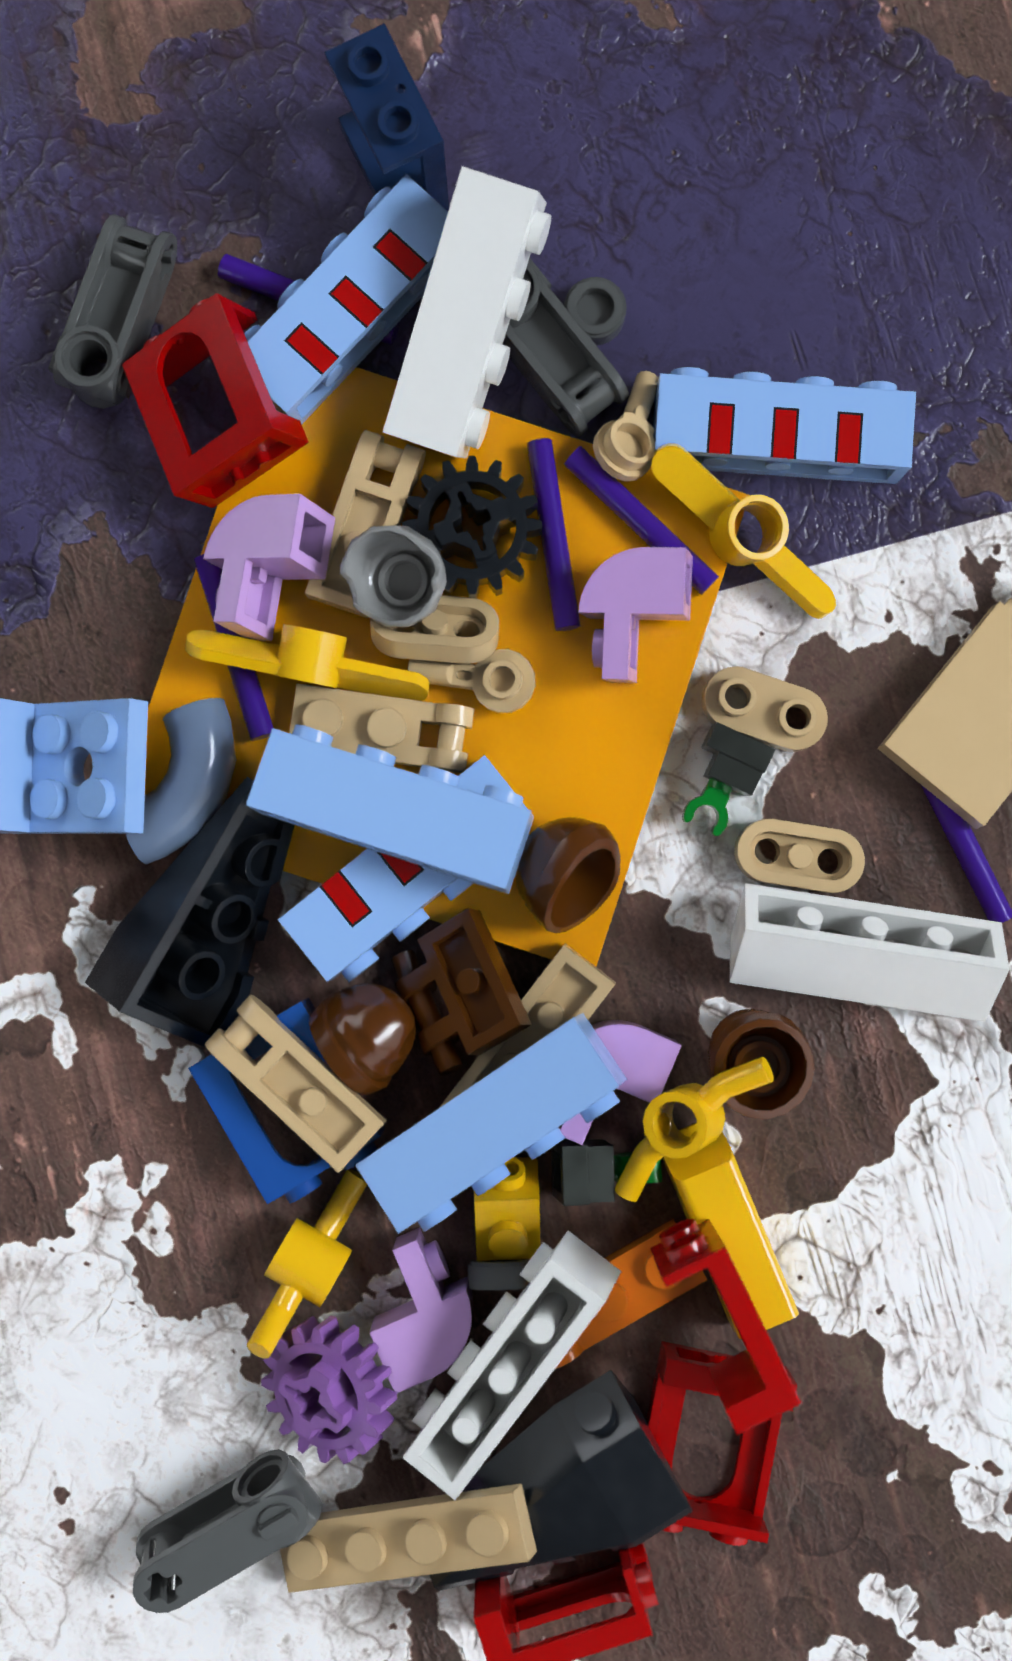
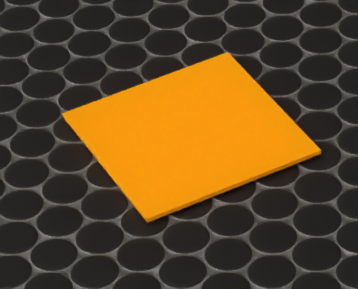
(574, 745)

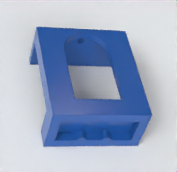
(265, 1165)

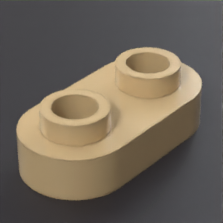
(457, 632)
(765, 709)
(798, 854)

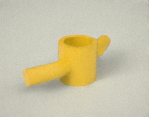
(706, 1104)
(307, 1264)

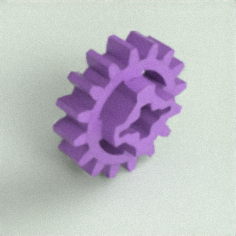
(331, 1394)

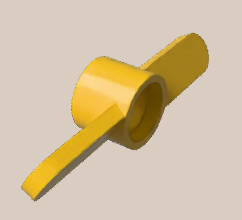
(718, 510)
(309, 658)

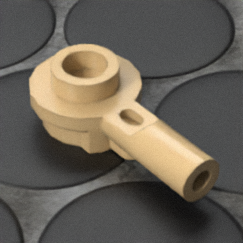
(627, 444)
(499, 682)

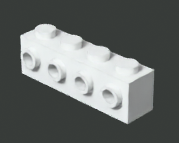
(466, 313)
(867, 952)
(514, 1362)

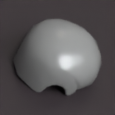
(394, 575)

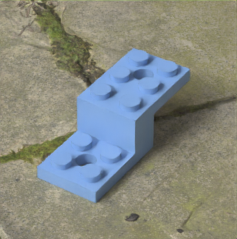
(45, 759)

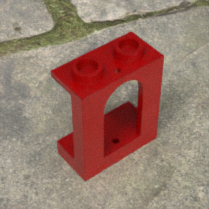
(244, 450)
(753, 1381)
(738, 1509)
(502, 1615)

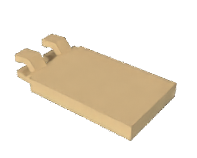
(961, 724)

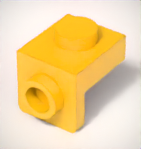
(509, 1214)

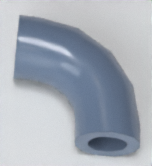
(195, 779)

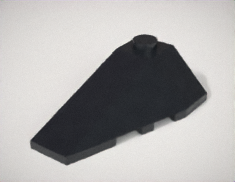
(192, 936)
(586, 1479)

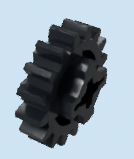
(495, 516)

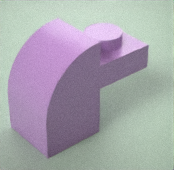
(257, 549)
(632, 588)
(643, 1058)
(433, 1328)

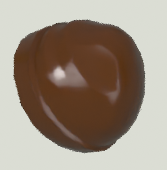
(567, 871)
(758, 1034)
(363, 1035)

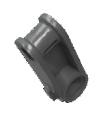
(113, 310)
(561, 358)
(224, 1531)

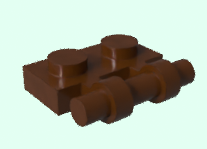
(472, 984)

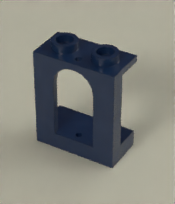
(387, 126)

